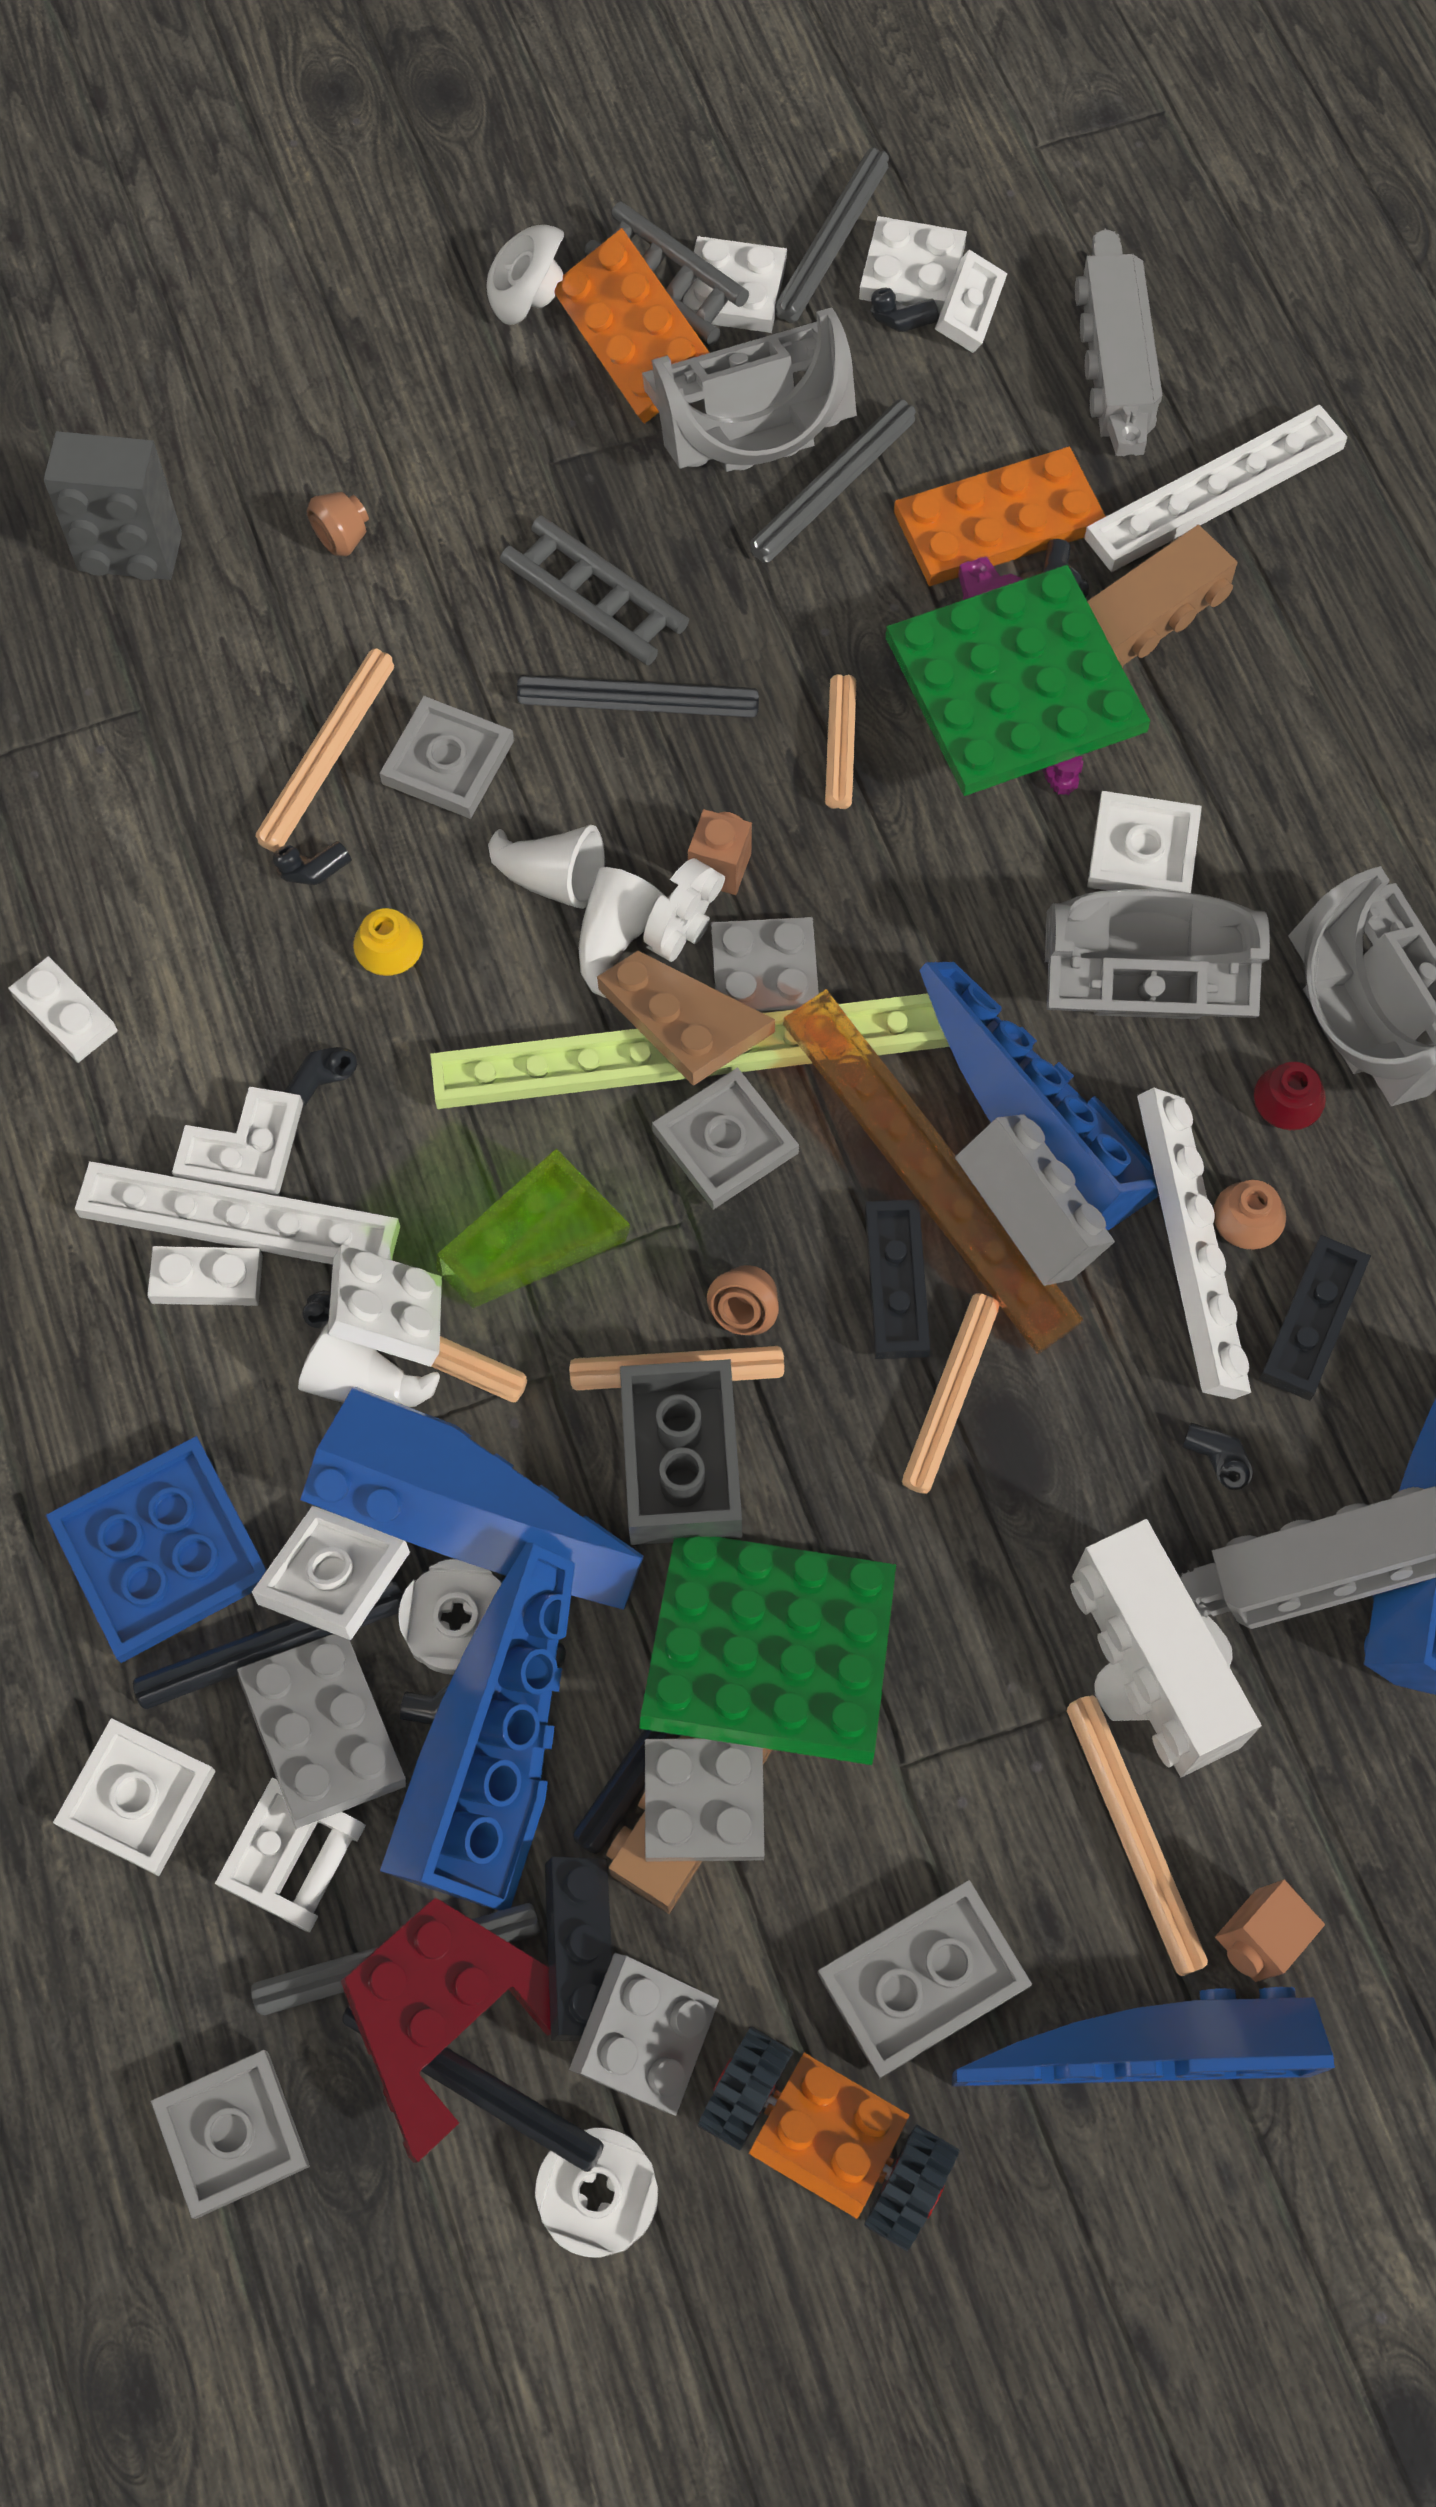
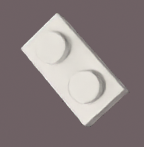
(971, 301)
(63, 1009)
(205, 1276)

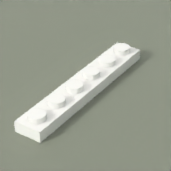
(1215, 488)
(230, 1215)
(1194, 1245)

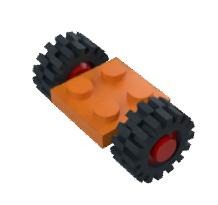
(830, 2137)

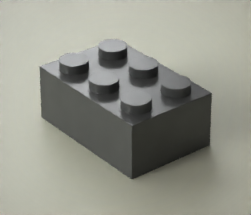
(113, 505)
(680, 1451)

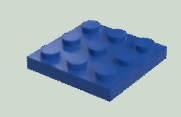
(158, 1549)

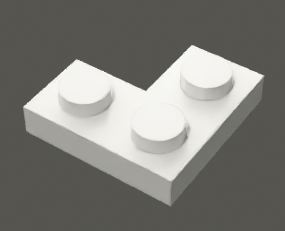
(254, 1155)

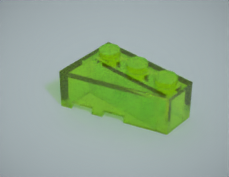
(531, 1233)

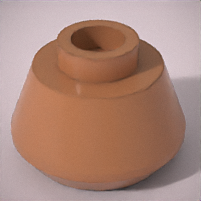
(338, 521)
(1249, 1214)
(744, 1300)

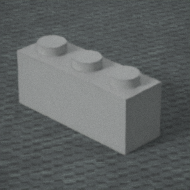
(1035, 1198)

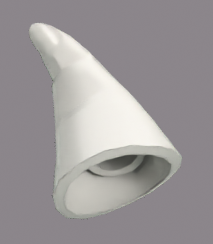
(553, 866)
(612, 919)
(339, 1365)

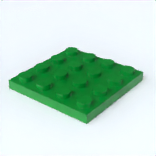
(1016, 680)
(771, 1648)

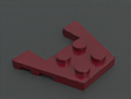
(422, 1995)

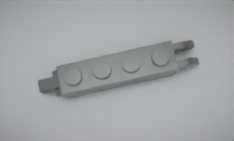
(1120, 344)
(1320, 1561)

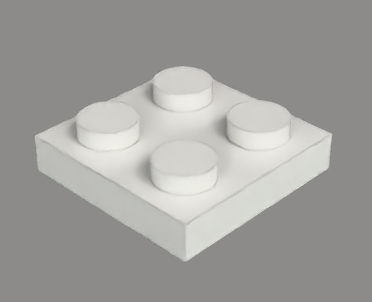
(912, 261)
(753, 267)
(1143, 844)
(385, 1305)
(331, 1572)
(134, 1797)

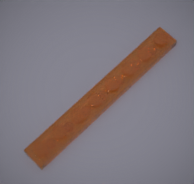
(929, 1169)

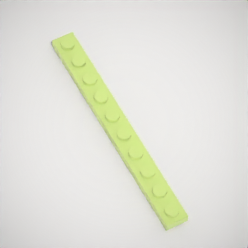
(631, 1059)

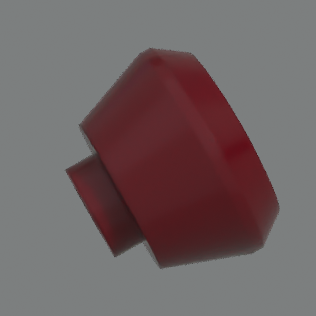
(1290, 1096)

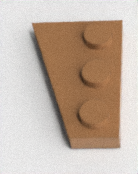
(682, 1016)

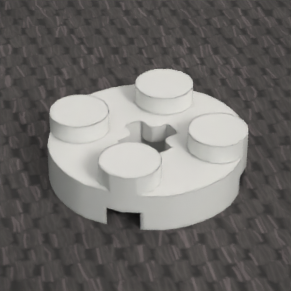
(682, 914)
(435, 1594)
(614, 2224)

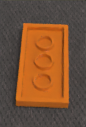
(626, 317)
(998, 514)

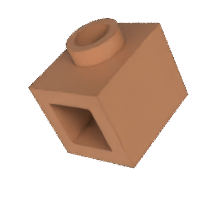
(723, 844)
(1269, 1931)

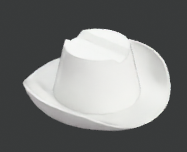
(525, 273)

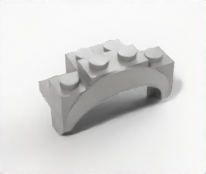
(747, 396)
(1155, 955)
(1378, 1003)

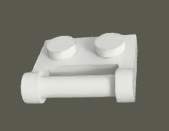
(270, 1851)

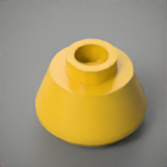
(387, 942)

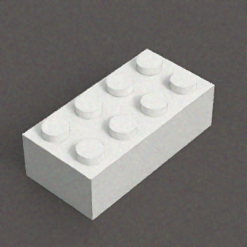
(1162, 1649)

